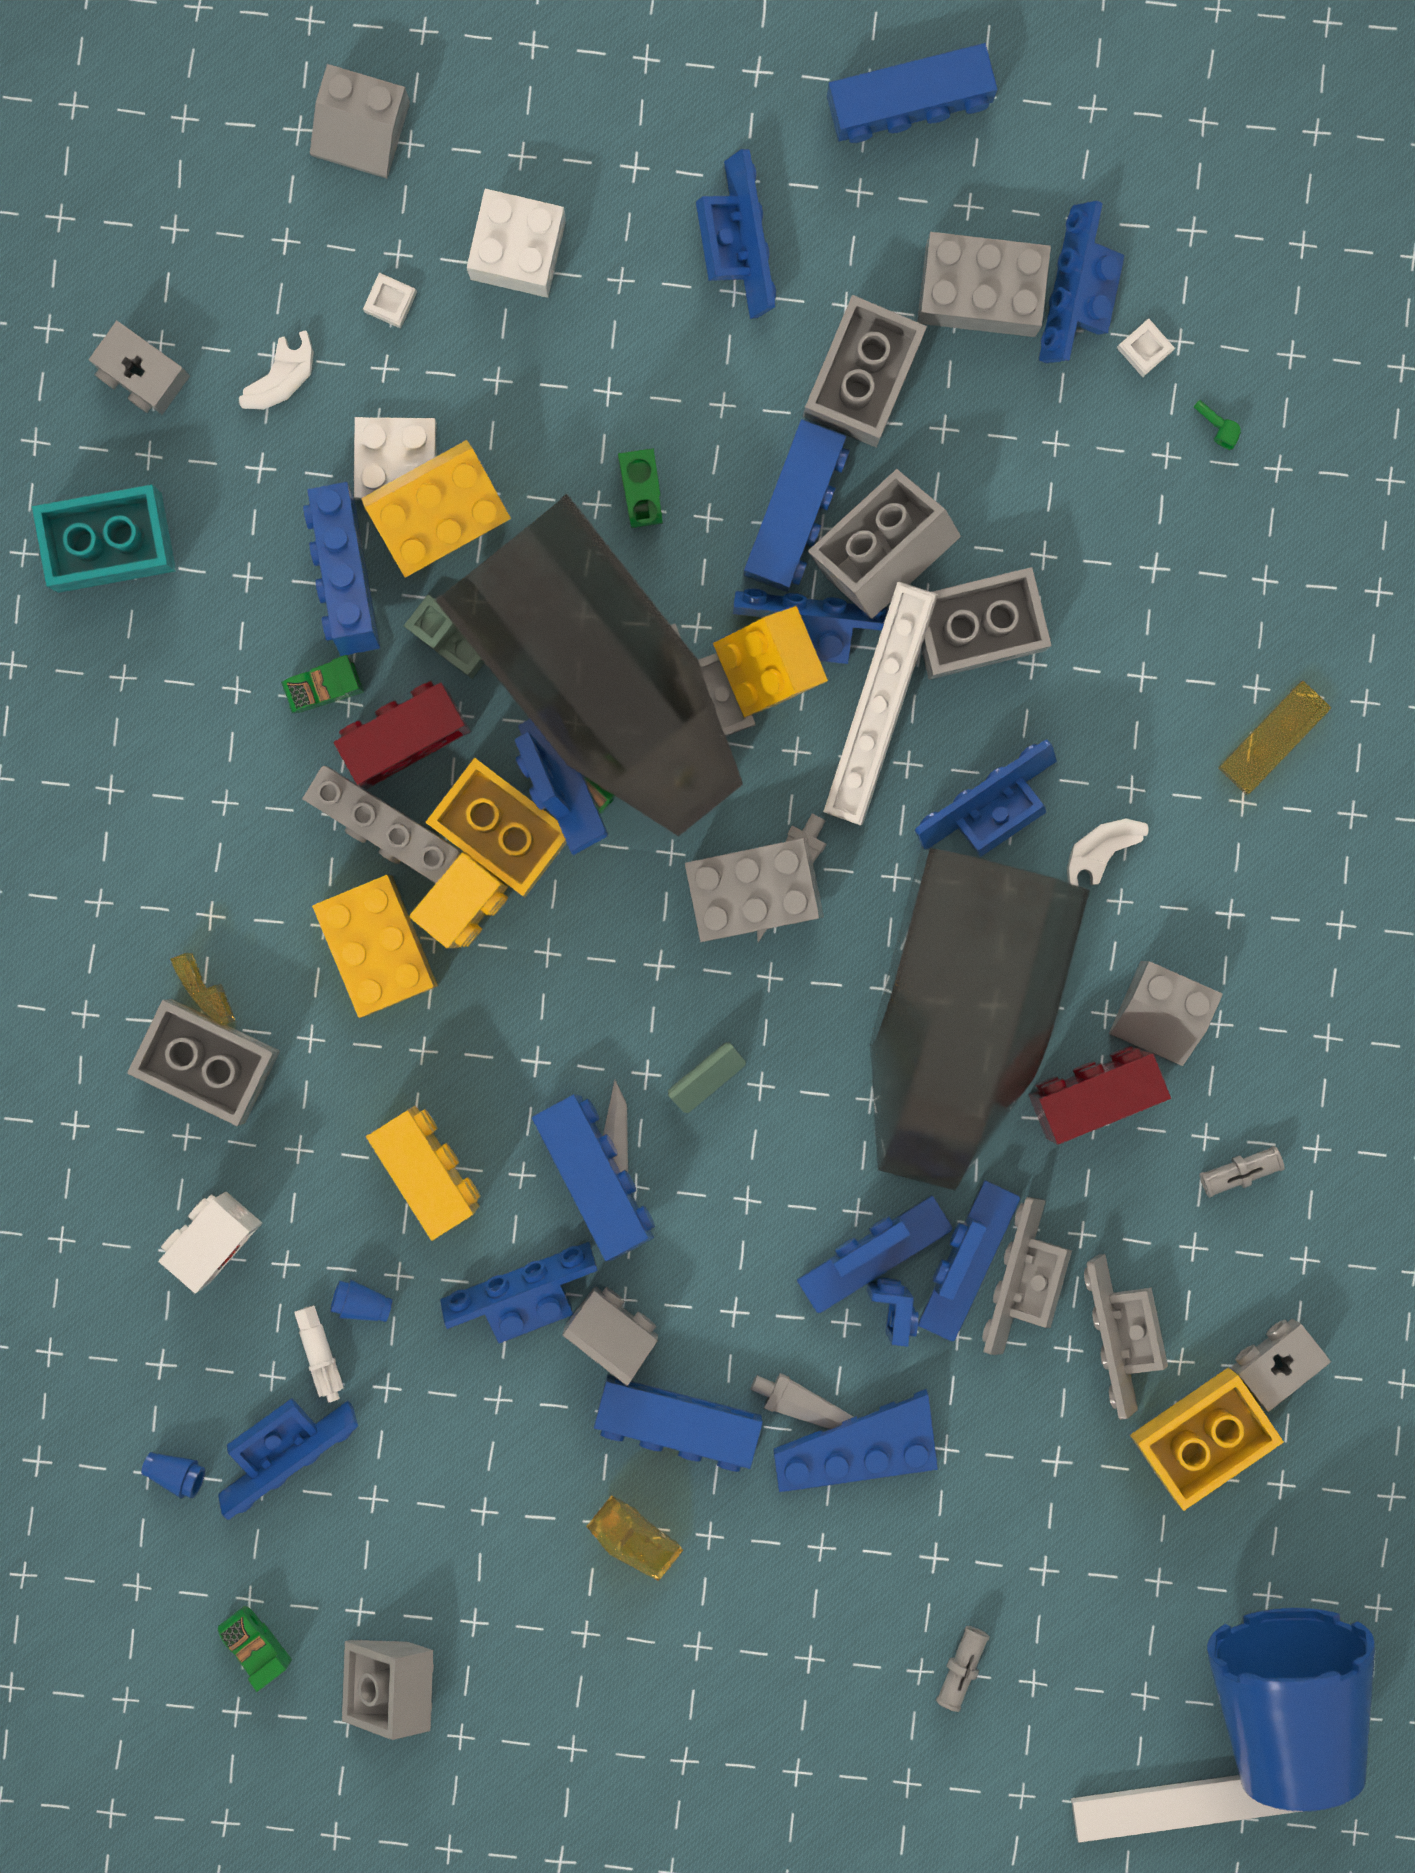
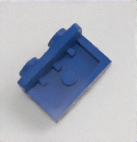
(901, 1317)

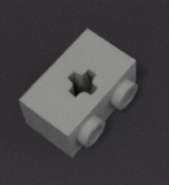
(123, 350)
(1300, 1361)

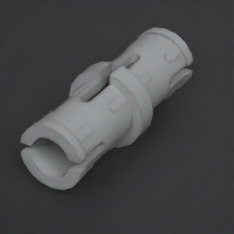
(1242, 1171)
(962, 1668)

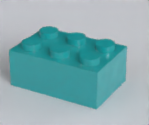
(103, 538)

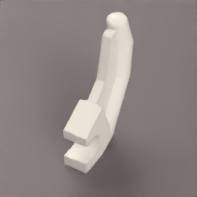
(285, 377)
(1099, 845)

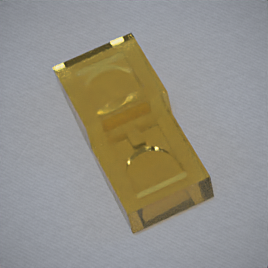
(210, 999)

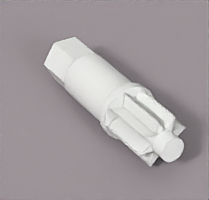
(319, 1355)

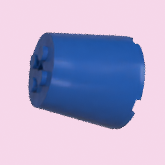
(1296, 1705)

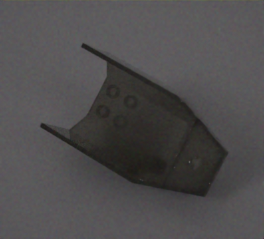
(597, 668)
(966, 1009)

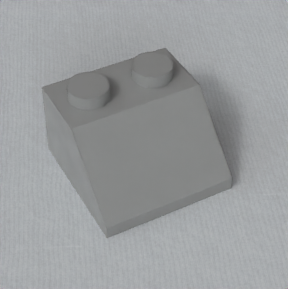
(358, 121)
(1165, 1012)
(611, 1333)
(387, 1687)

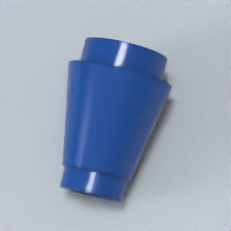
(360, 1302)
(176, 1474)

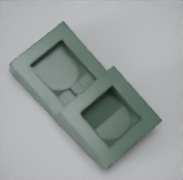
(440, 634)

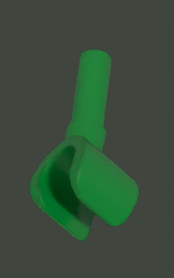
(1228, 430)

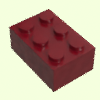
(401, 734)
(1099, 1094)

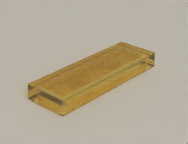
(1274, 737)

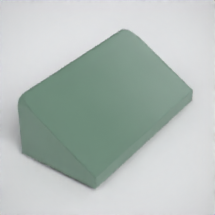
(706, 1077)

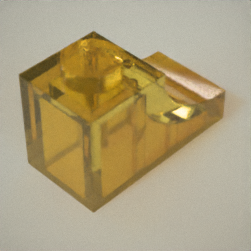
(633, 1538)

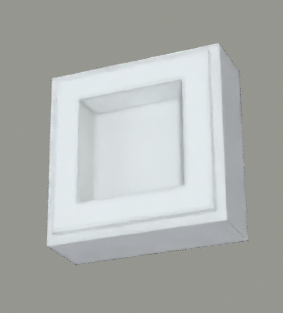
(390, 300)
(1145, 347)

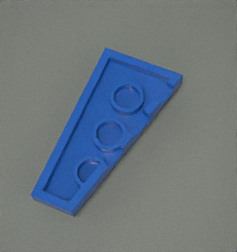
(864, 1448)

